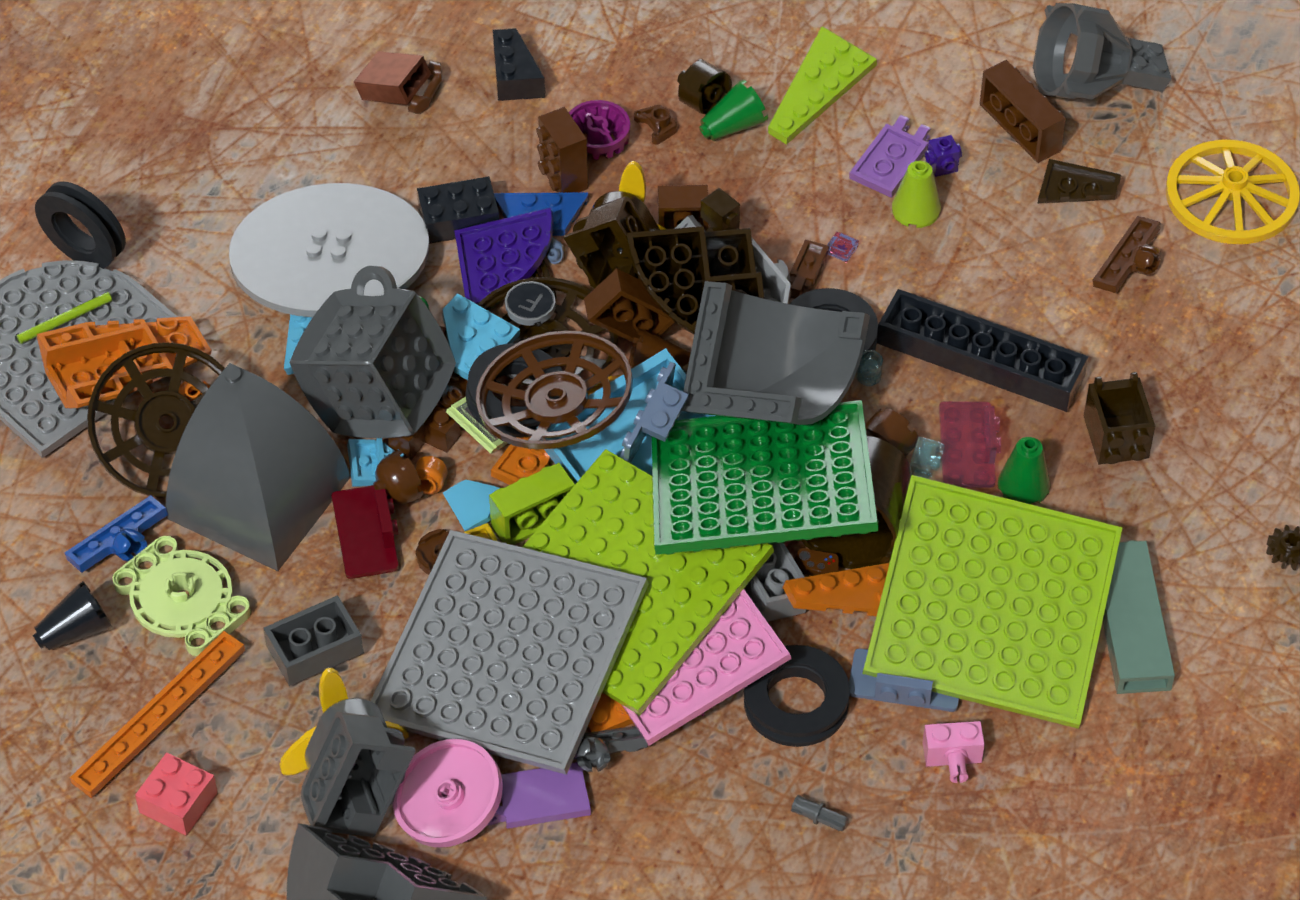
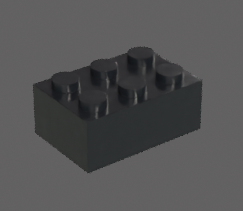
(456, 207)

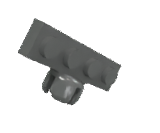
(598, 745)

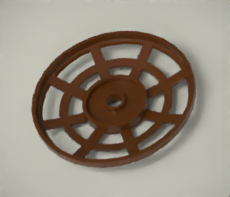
(566, 384)

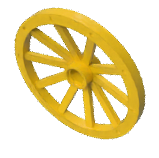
(1233, 185)

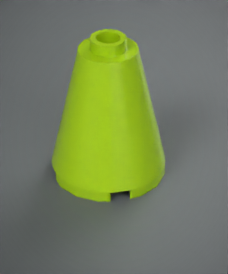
(917, 197)

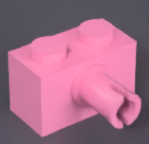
(953, 746)

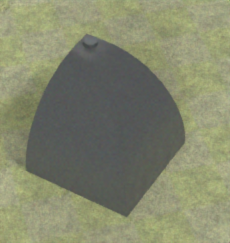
(770, 358)
(253, 469)

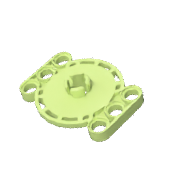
(172, 612)

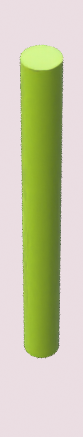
(64, 317)

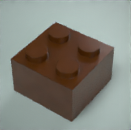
(679, 202)

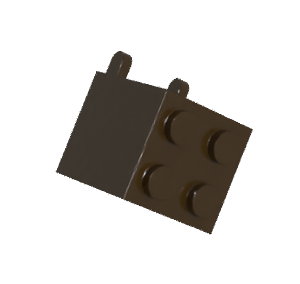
(1119, 420)

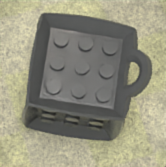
(373, 360)

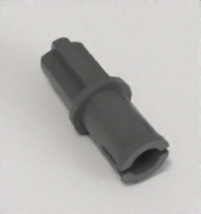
(818, 813)

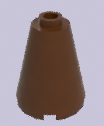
(650, 344)

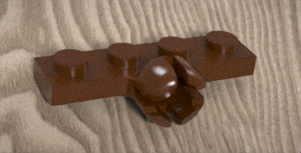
(1130, 255)

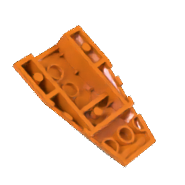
(82, 352)

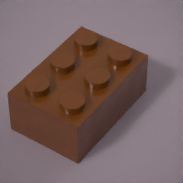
(562, 152)
(624, 306)

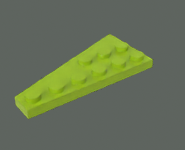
(823, 77)

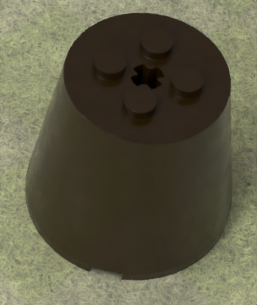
(890, 484)

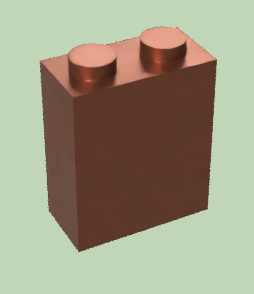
(392, 77)

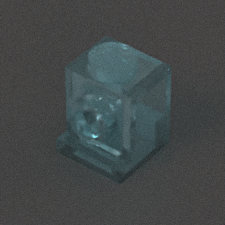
(926, 457)

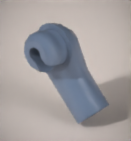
(556, 252)

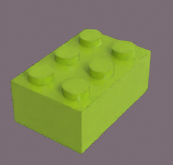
(527, 503)

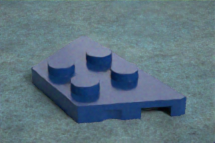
(563, 206)

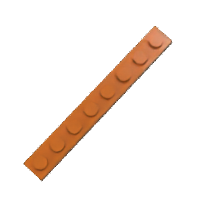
(157, 714)

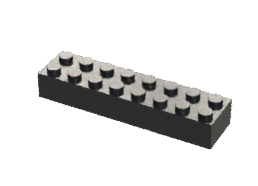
(982, 350)

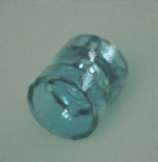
(870, 368)

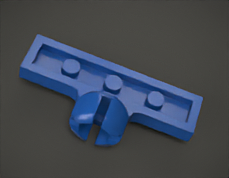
(119, 536)

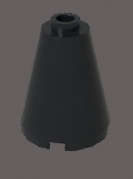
(72, 619)

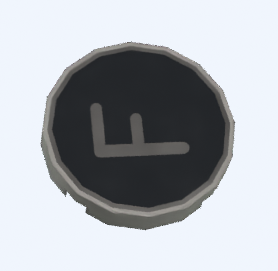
(530, 303)

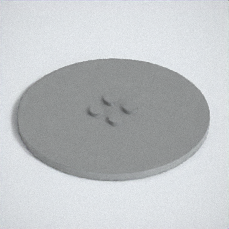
(319, 238)

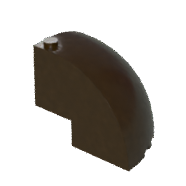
(680, 260)

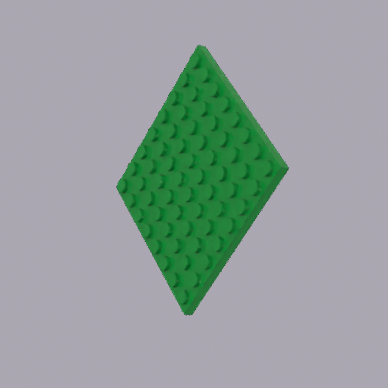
(761, 481)

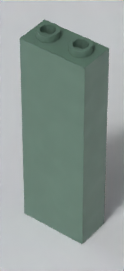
(1136, 625)

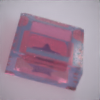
(842, 246)

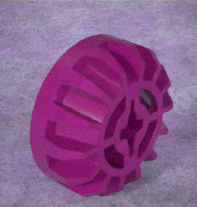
(599, 121)

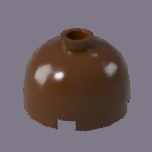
(398, 478)

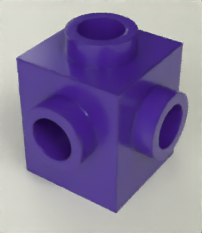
(943, 155)

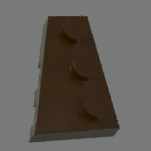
(1077, 183)

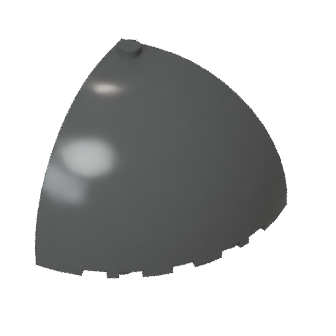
(350, 869)

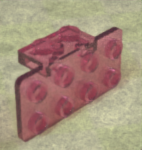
(970, 443)

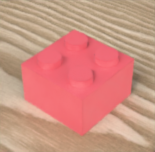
(176, 793)

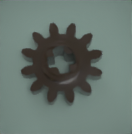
(1285, 547)

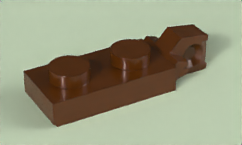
(807, 267)

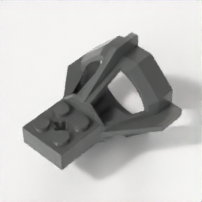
(1101, 58)

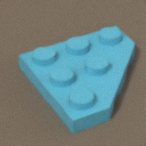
(473, 331)

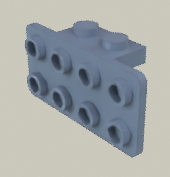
(660, 413)
(896, 688)

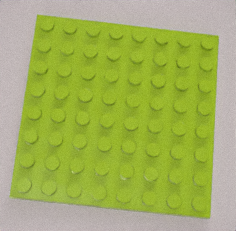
(611, 525)
(994, 601)

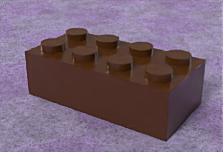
(1022, 111)

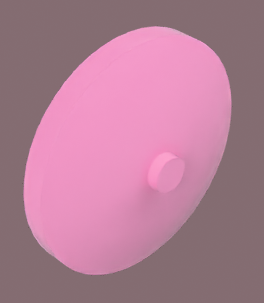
(448, 793)

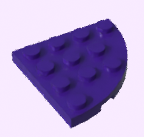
(502, 251)

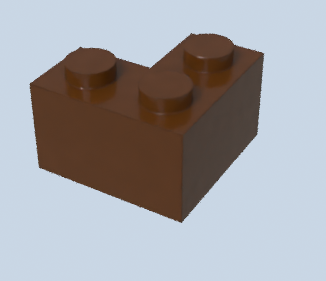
(438, 431)

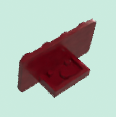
(366, 531)

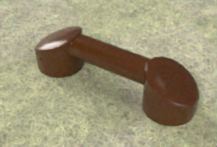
(420, 103)

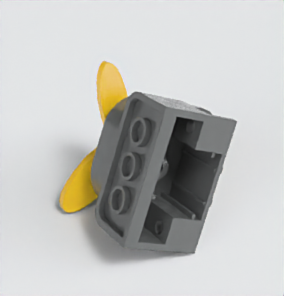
(351, 762)

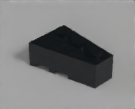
(515, 68)

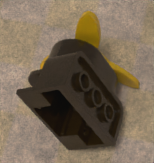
(601, 238)

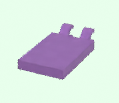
(889, 157)
(542, 797)

